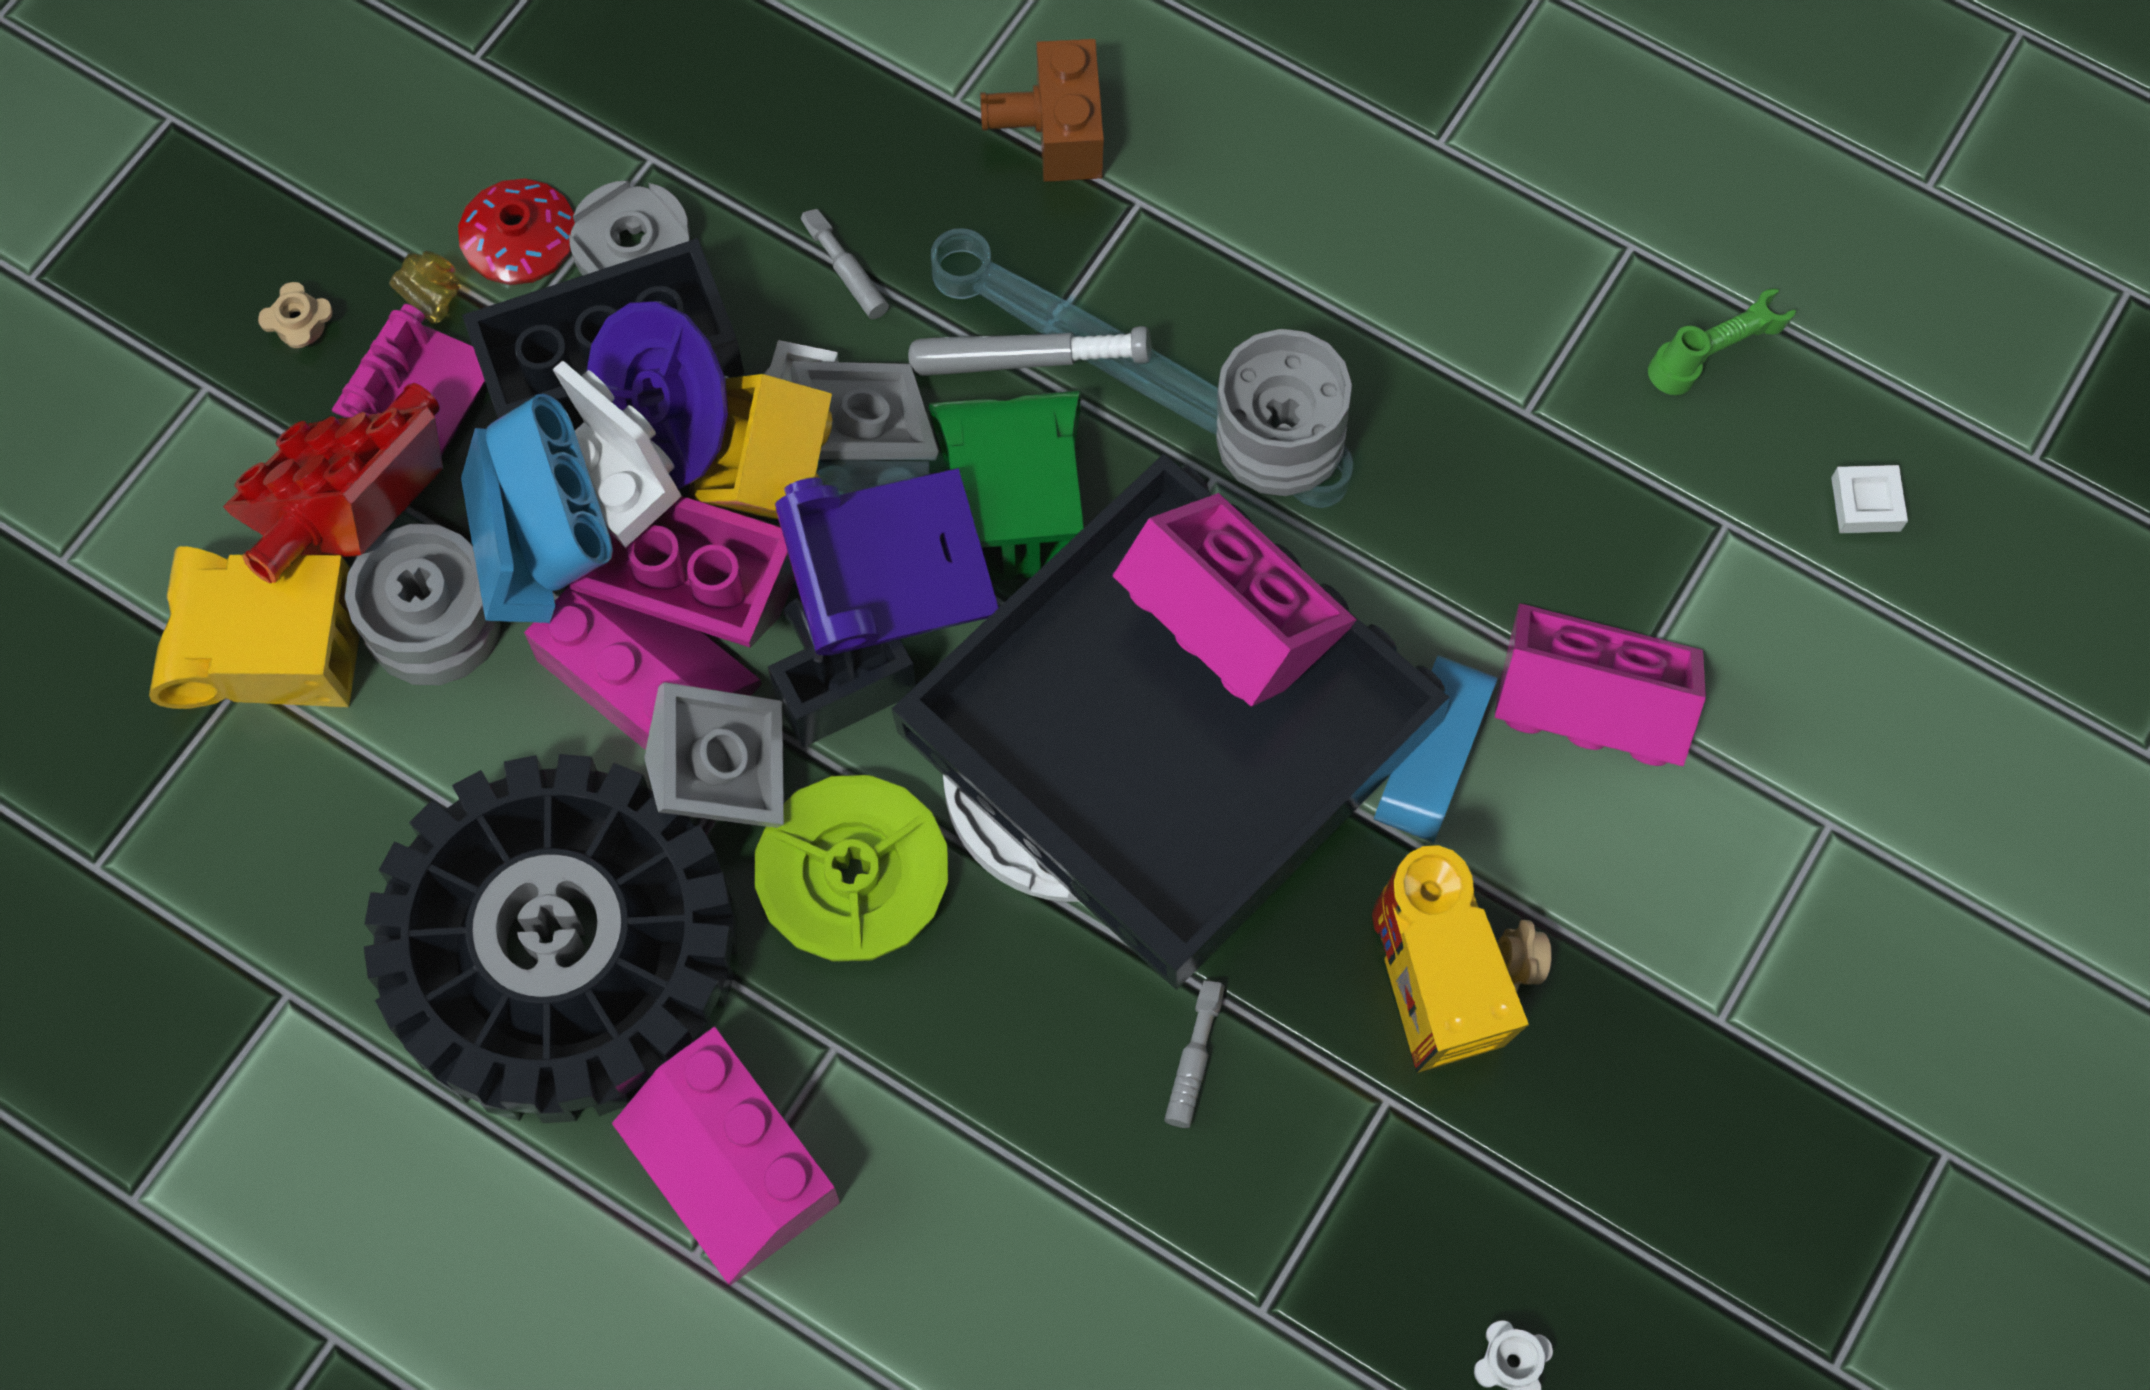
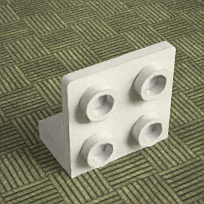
(622, 461)

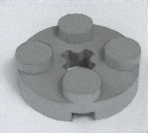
(621, 207)

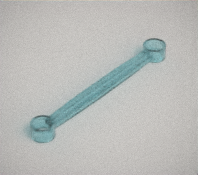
(1049, 314)

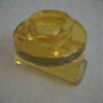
(427, 284)

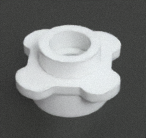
(1505, 1341)

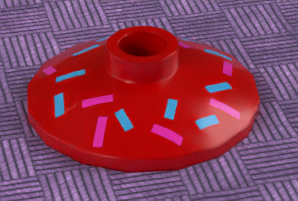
(518, 251)

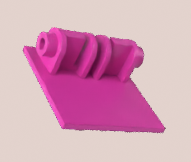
(420, 355)

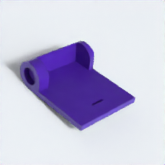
(876, 560)

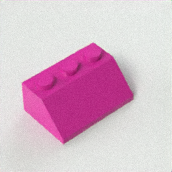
(700, 572)
(1231, 597)
(623, 655)
(1601, 686)
(724, 1157)

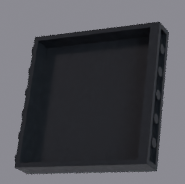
(1135, 761)

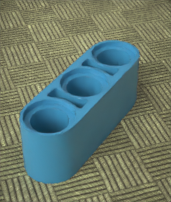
(548, 492)
(1426, 780)

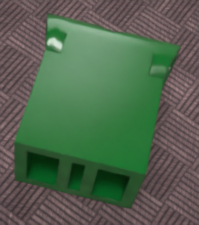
(1015, 474)

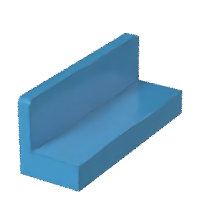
(503, 576)

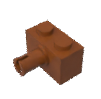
(1060, 107)

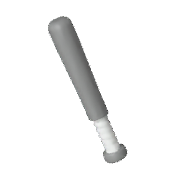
(994, 353)

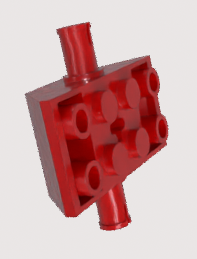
(337, 482)

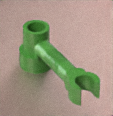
(1680, 361)

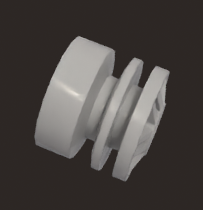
(1282, 411)

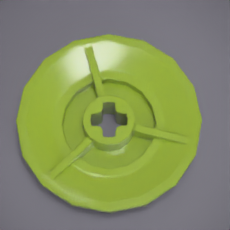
(822, 833)

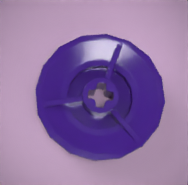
(671, 376)

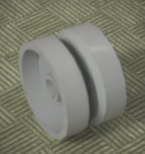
(421, 605)

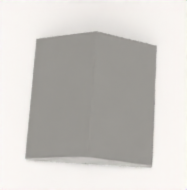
(872, 410)
(716, 755)

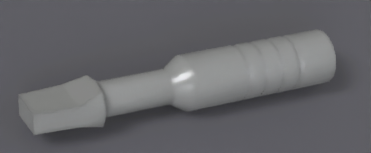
(846, 266)
(1194, 1058)

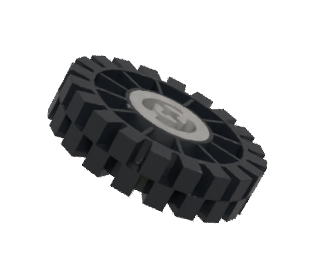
(573, 1024)

